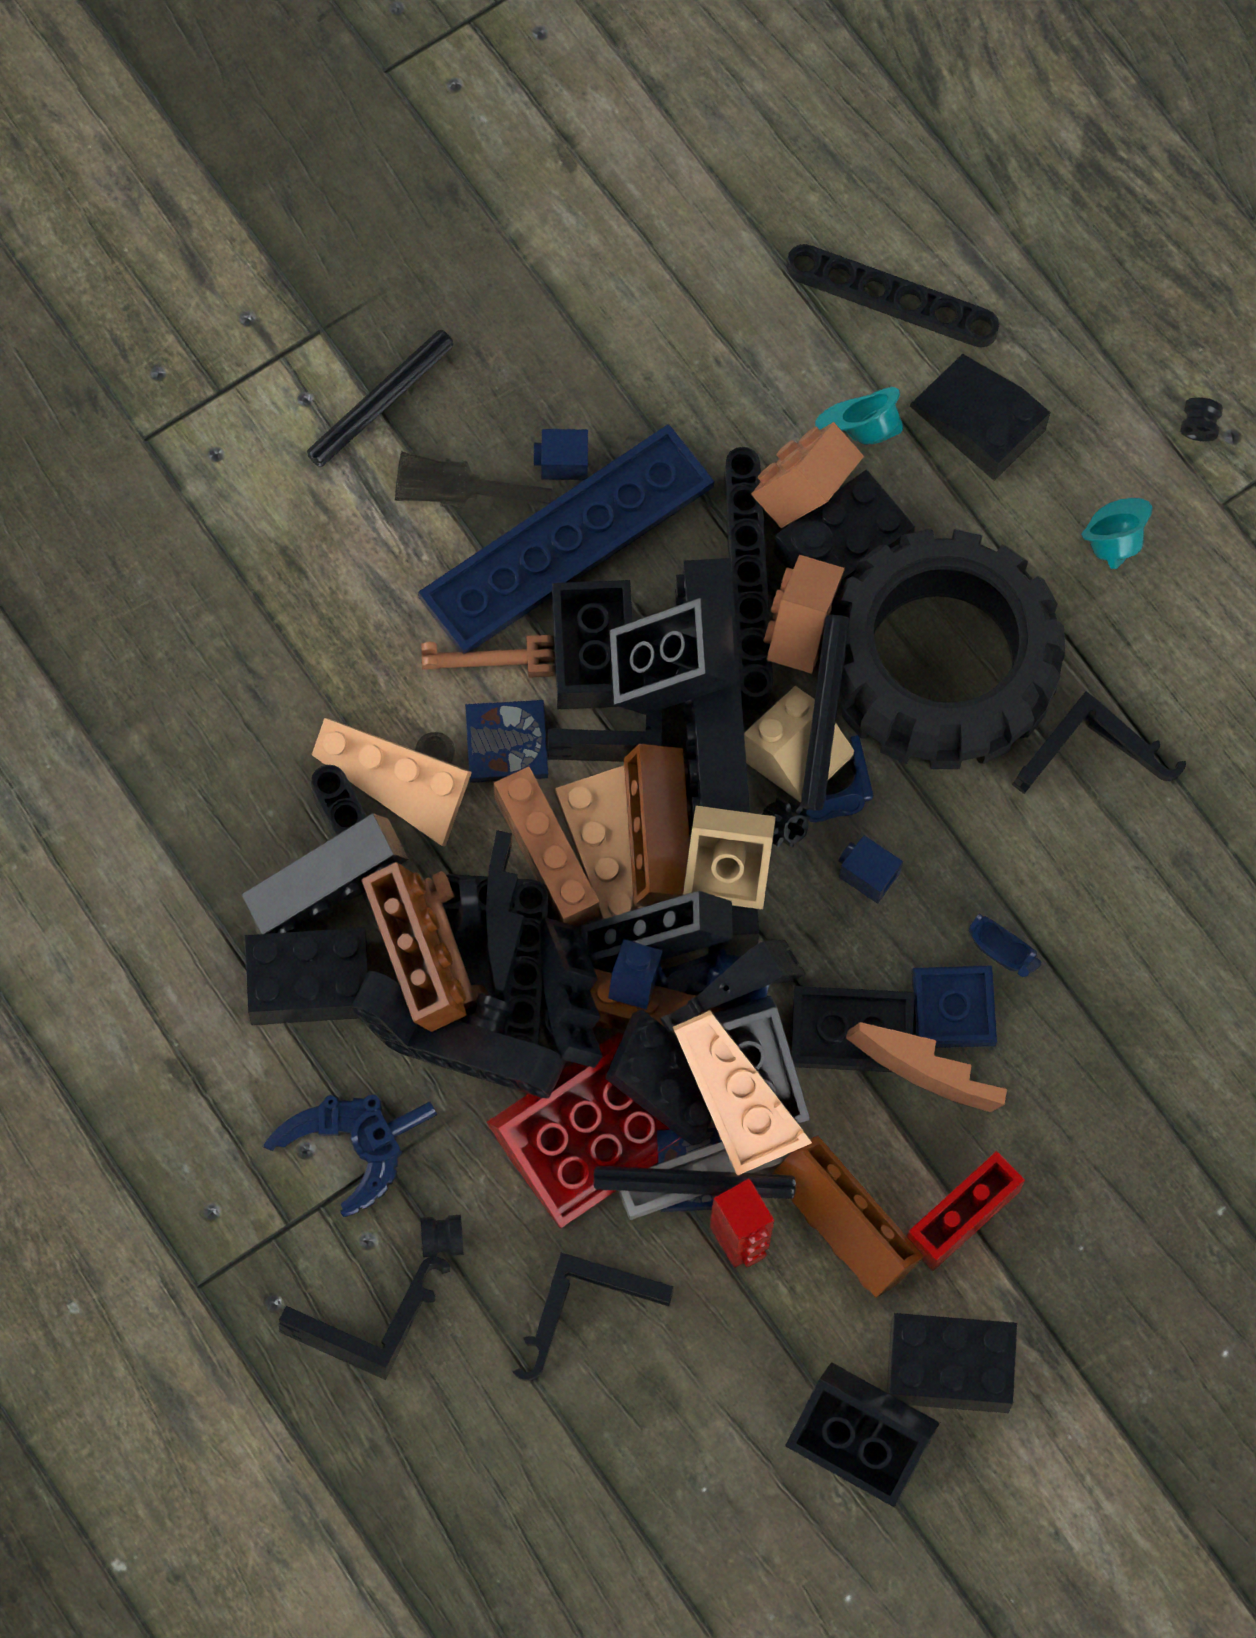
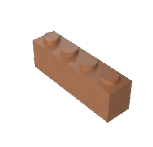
(546, 848)

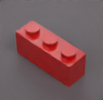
(965, 1210)
(742, 1224)

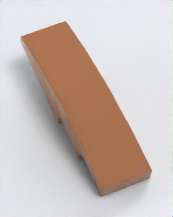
(915, 1061)

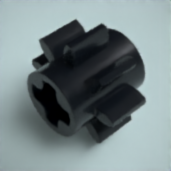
(790, 821)

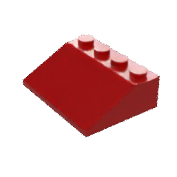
(572, 1132)

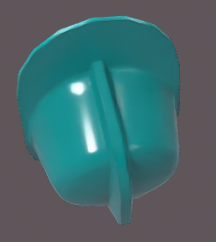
(866, 418)
(1118, 530)

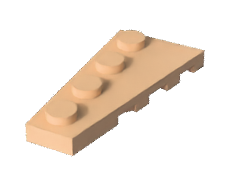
(403, 780)
(600, 832)
(741, 1103)

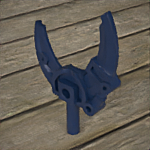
(370, 1136)

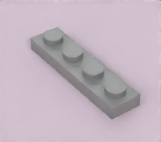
(706, 1159)

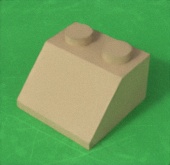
(780, 743)
(730, 855)

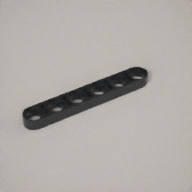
(889, 302)

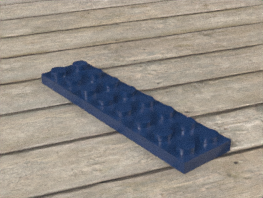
(566, 539)

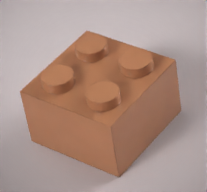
(806, 474)
(801, 613)

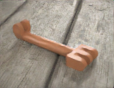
(530, 656)
(438, 892)

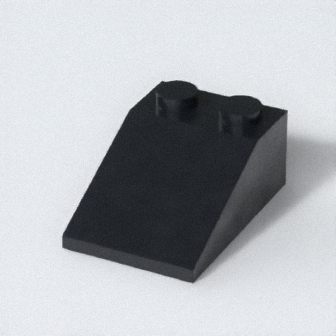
(982, 414)

